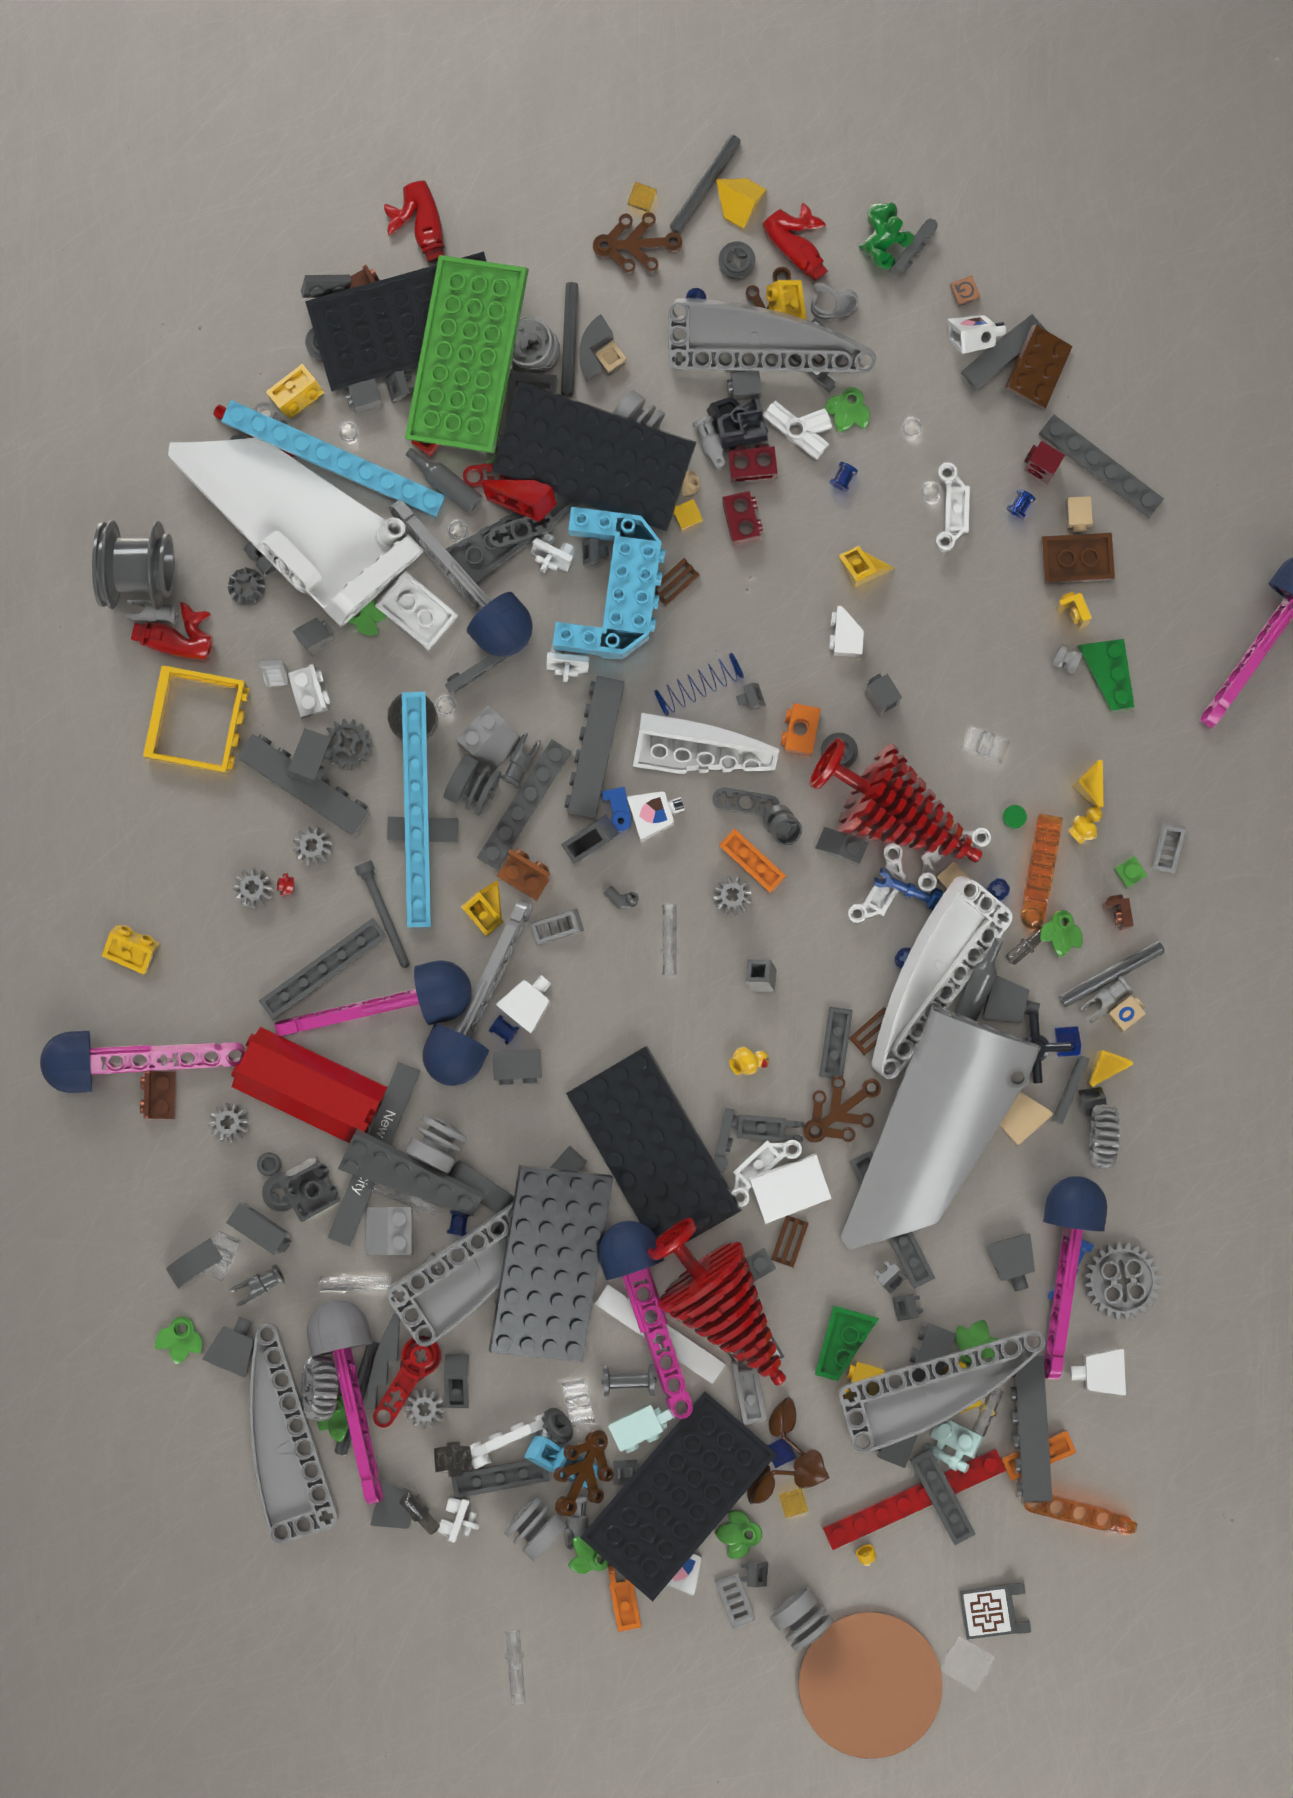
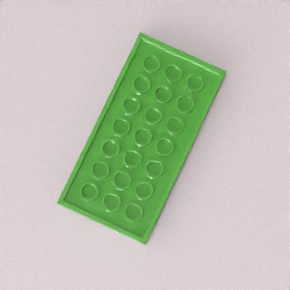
(466, 354)

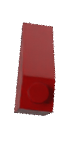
(522, 496)

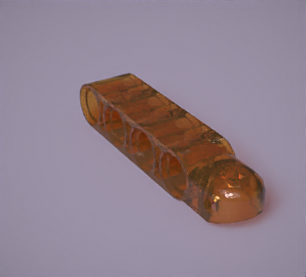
(1041, 870)
(1114, 1524)

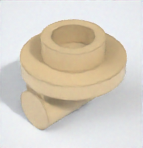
(691, 484)

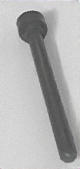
(366, 872)

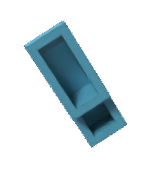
(550, 1456)

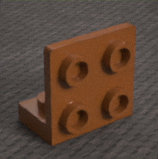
(524, 874)

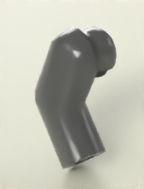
(621, 900)

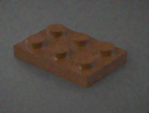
(1038, 366)
(1077, 558)

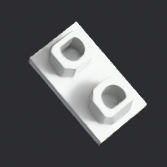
(551, 556)
(567, 664)
(452, 1529)

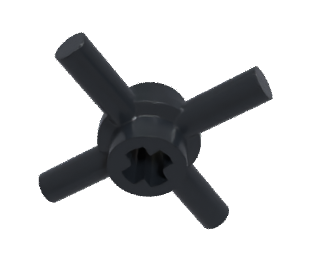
(1046, 1047)

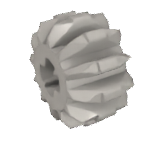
(304, 846)
(247, 894)
(724, 894)
(234, 1128)
(417, 1410)

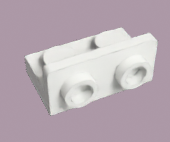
(308, 691)

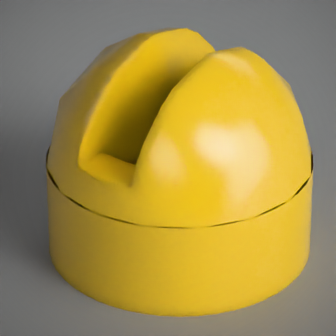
(866, 1555)

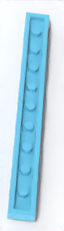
(332, 458)
(416, 809)

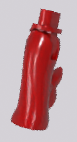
(427, 223)
(796, 248)
(169, 641)

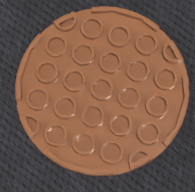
(870, 1685)

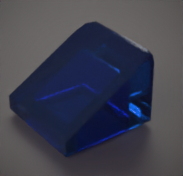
(1068, 1034)

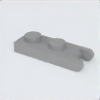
(749, 1394)

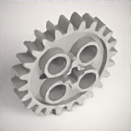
(1101, 1283)

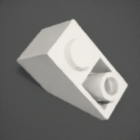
(848, 635)

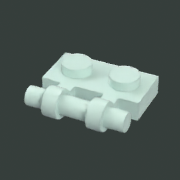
(957, 1437)

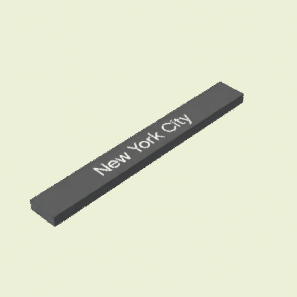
(383, 1129)

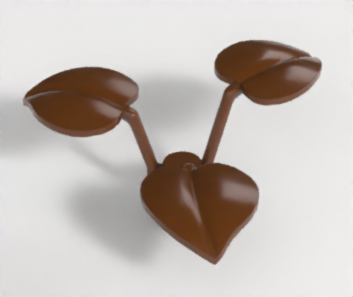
(808, 1468)

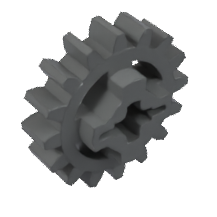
(357, 739)

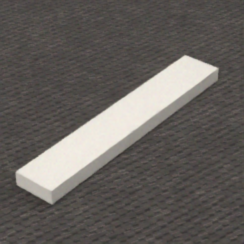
(686, 1350)

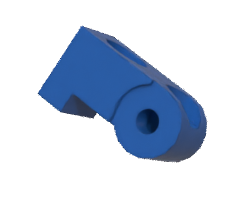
(619, 806)

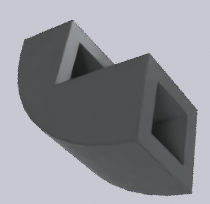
(594, 337)
(194, 1263)

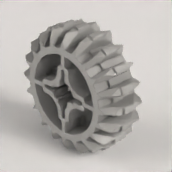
(1104, 1136)
(319, 1388)

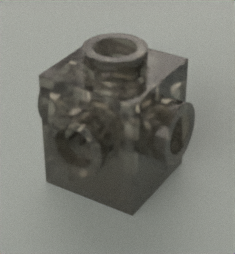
(453, 1459)

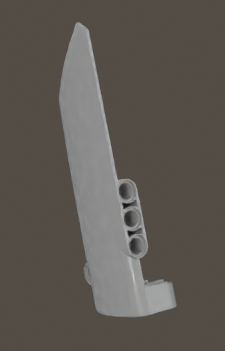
(937, 1125)

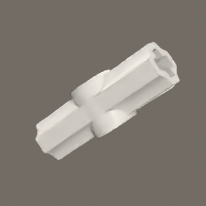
(810, 425)

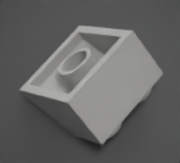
(489, 739)
(389, 1231)

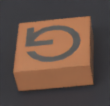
(965, 291)

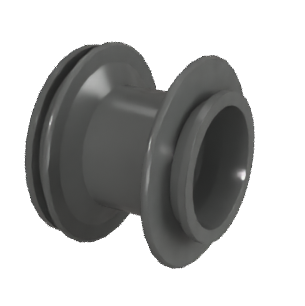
(132, 564)

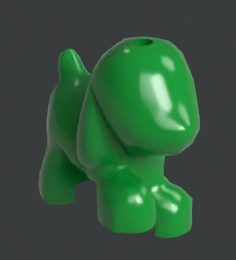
(886, 227)

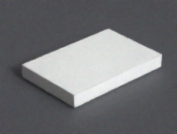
(416, 610)
(790, 1188)

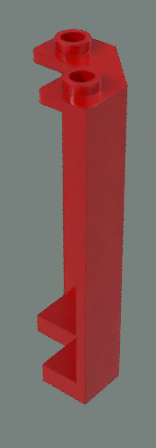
(307, 1085)

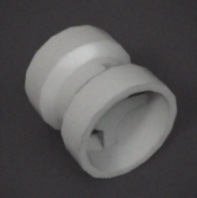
(1067, 658)

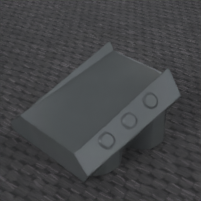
(309, 1188)

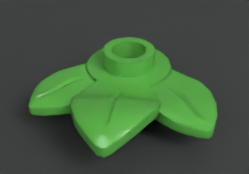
(847, 413)
(367, 619)
(1062, 936)
(976, 1335)
(179, 1343)
(337, 1423)
(735, 1534)
(586, 1558)

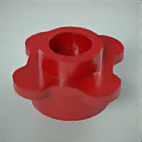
(285, 884)

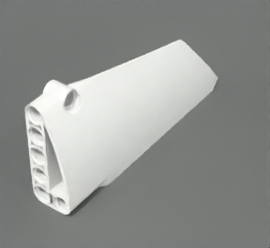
(300, 522)

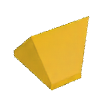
(739, 199)
(862, 566)
(1091, 785)
(485, 908)
(1106, 1065)

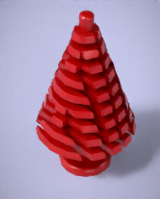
(890, 804)
(719, 1300)

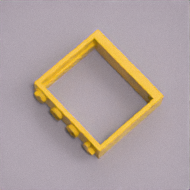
(159, 710)

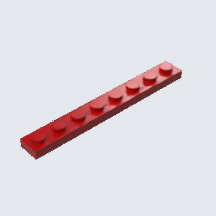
(909, 1501)

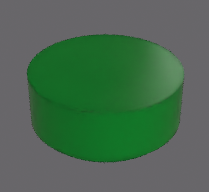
(1014, 817)

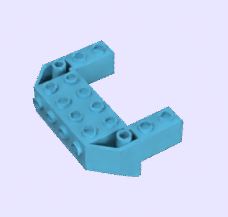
(630, 585)

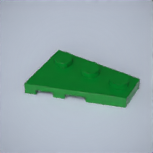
(1111, 672)
(842, 1340)

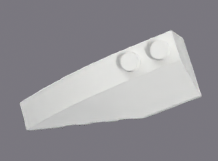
(687, 745)

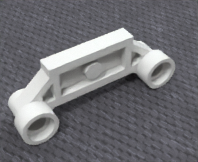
(955, 507)
(935, 863)
(880, 898)
(760, 1162)
(480, 1452)

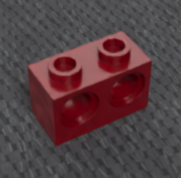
(1043, 461)
(753, 470)
(736, 519)

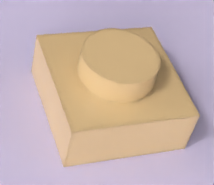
(610, 357)

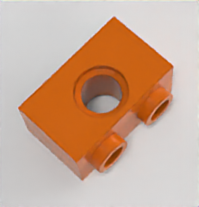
(804, 743)

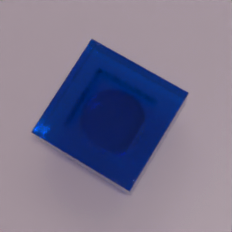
(784, 1452)

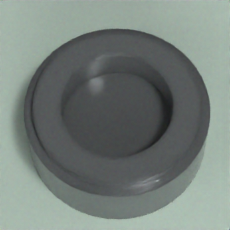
(269, 1164)

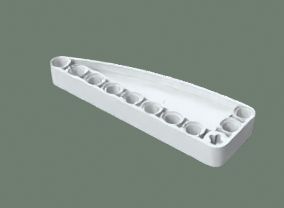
(938, 951)

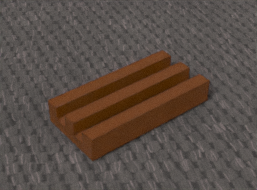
(689, 568)
(858, 1044)
(791, 1263)

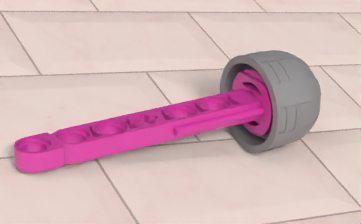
(337, 1329)

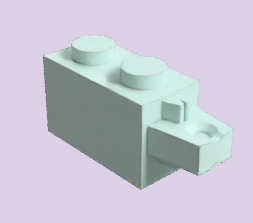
(639, 1426)

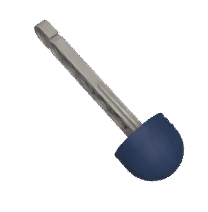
(500, 625)
(452, 1054)

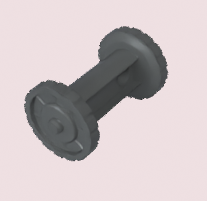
(630, 1380)

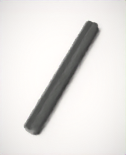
(705, 183)
(569, 338)
(1111, 974)
(363, 1379)

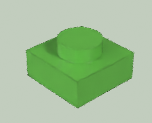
(1130, 872)

